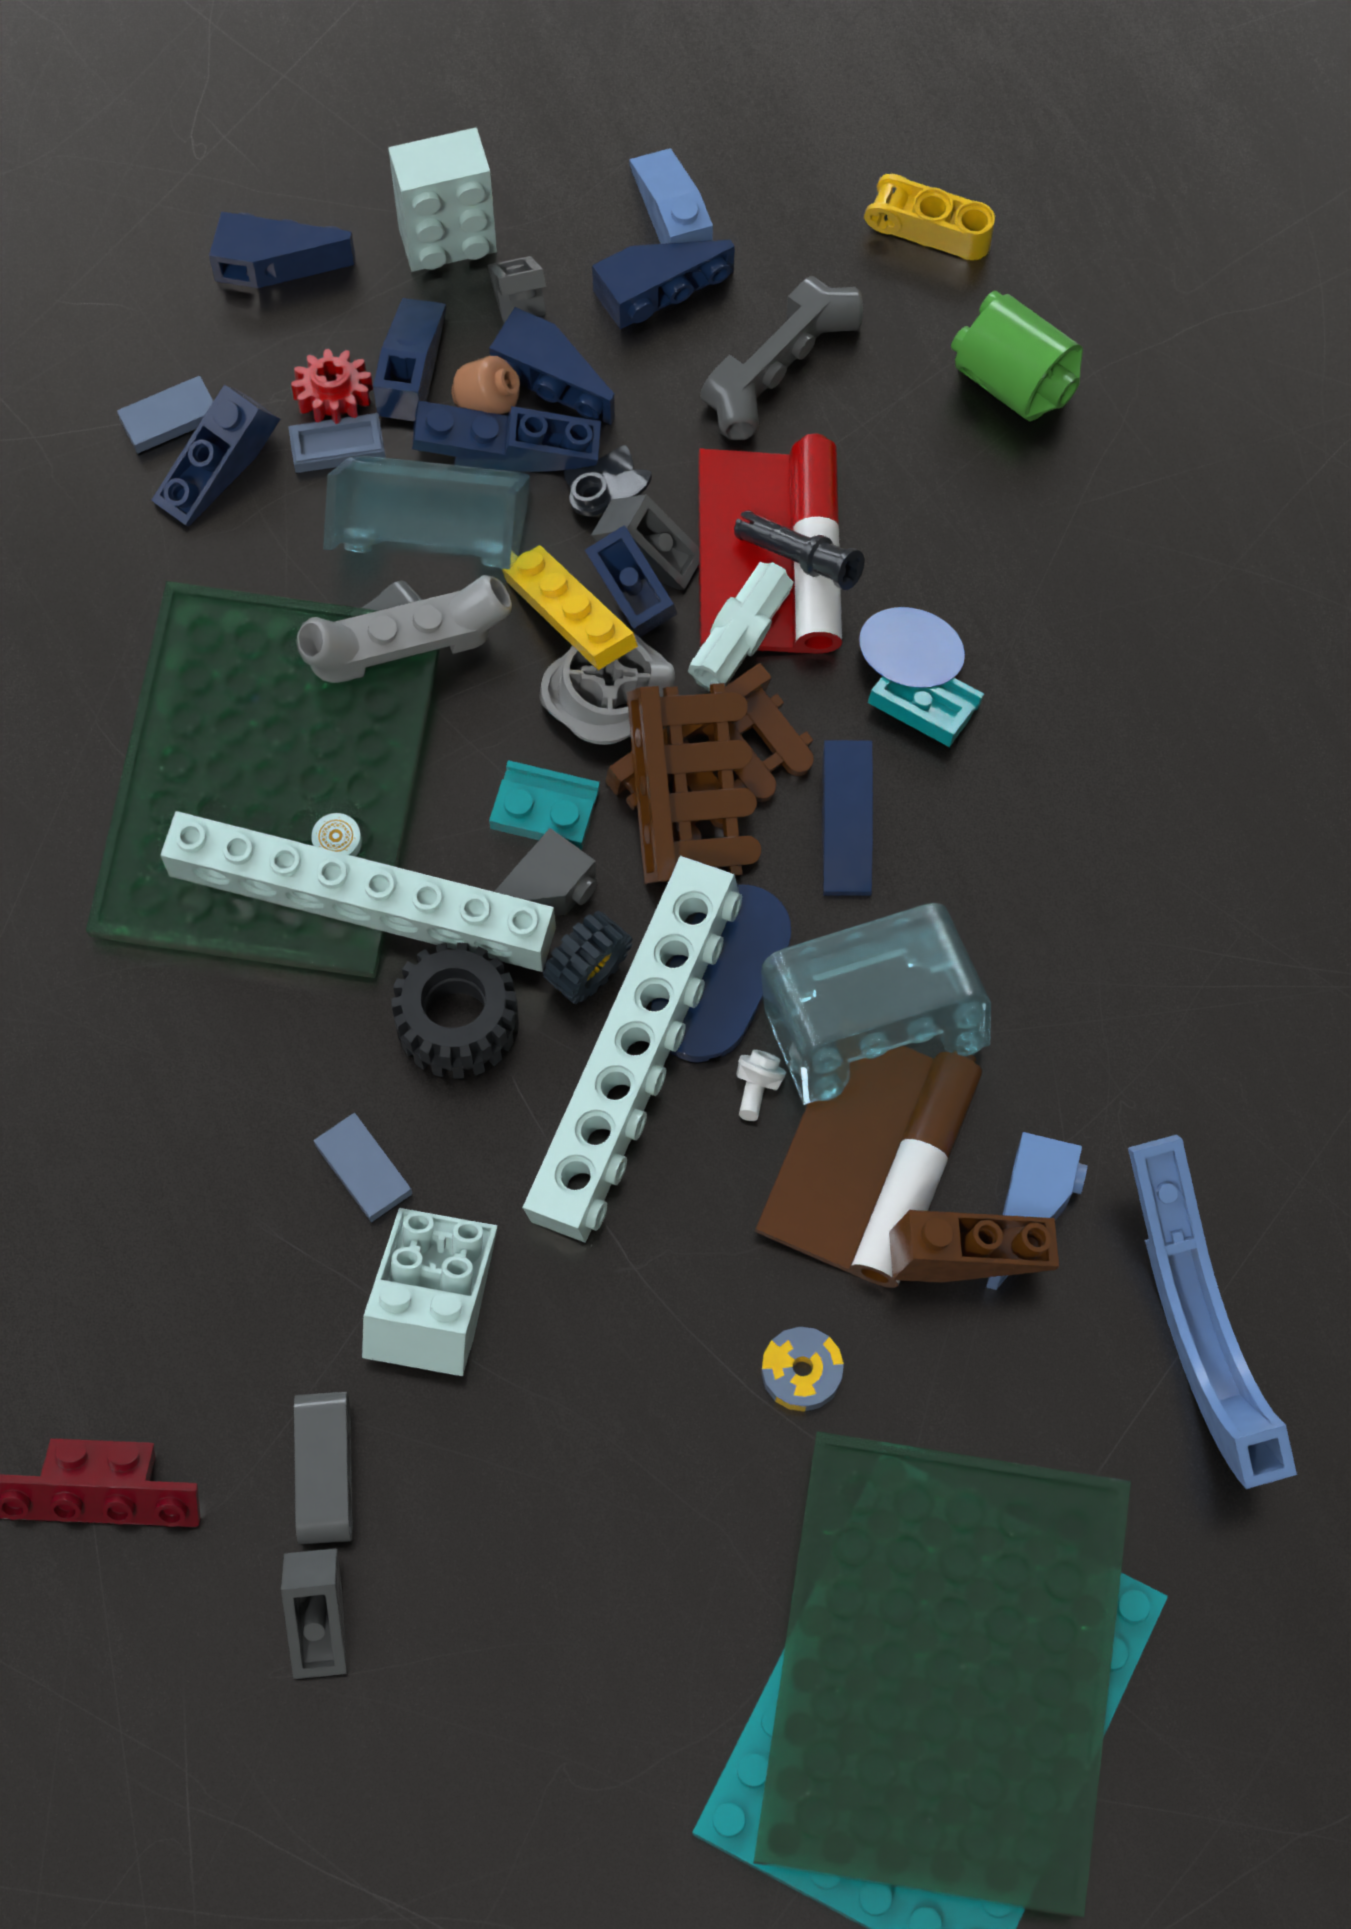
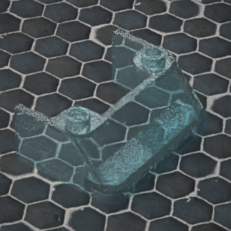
(426, 505)

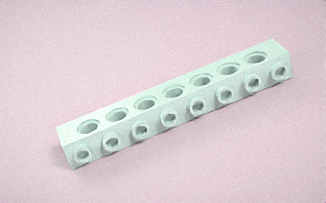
(358, 890)
(690, 890)

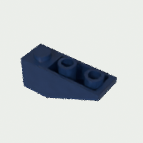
(272, 251)
(656, 275)
(408, 358)
(552, 366)
(215, 454)

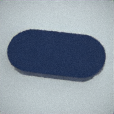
(735, 981)

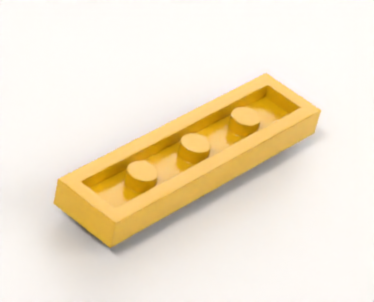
(570, 607)

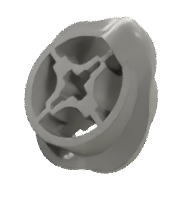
(587, 703)

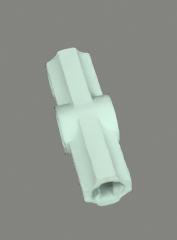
(741, 625)

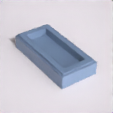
(166, 414)
(329, 444)
(363, 1167)

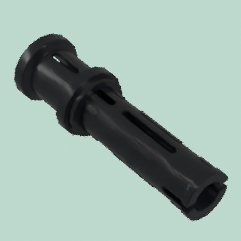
(814, 554)

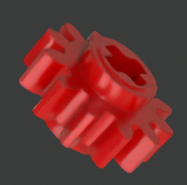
(332, 386)

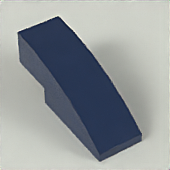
(847, 817)

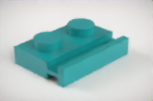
(934, 710)
(542, 799)

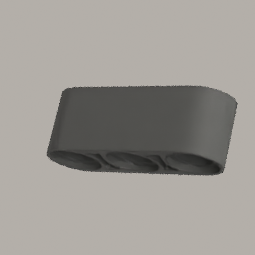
(323, 1468)

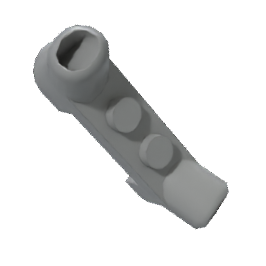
(456, 619)

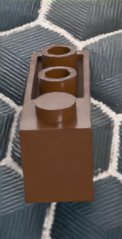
(970, 1246)

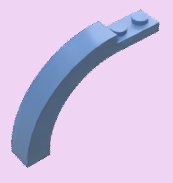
(1227, 1395)

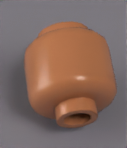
(486, 386)

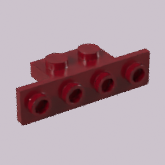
(99, 1485)

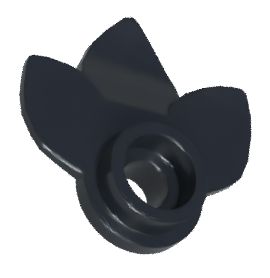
(607, 480)

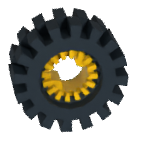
(587, 957)

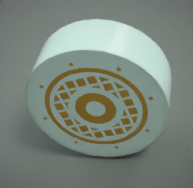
(338, 834)

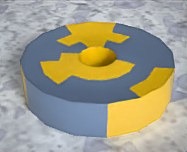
(797, 1391)

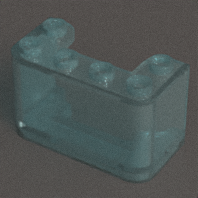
(872, 993)

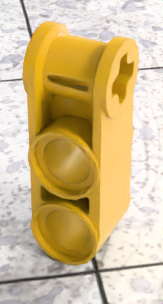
(911, 212)

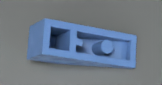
(671, 198)
(1042, 1181)

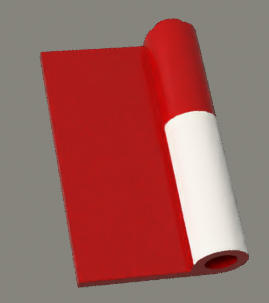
(793, 492)

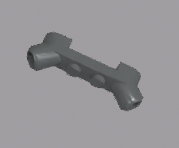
(810, 311)

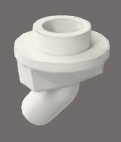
(759, 1071)

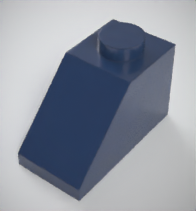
(631, 581)

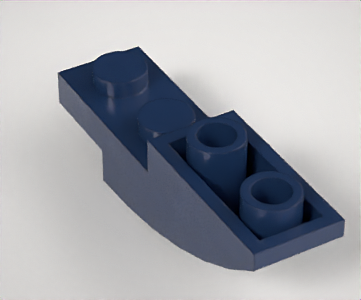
(516, 442)

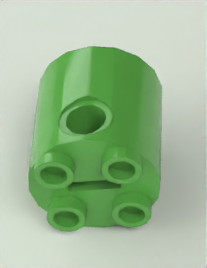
(1019, 357)

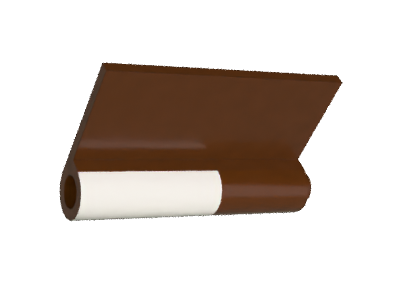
(870, 1159)

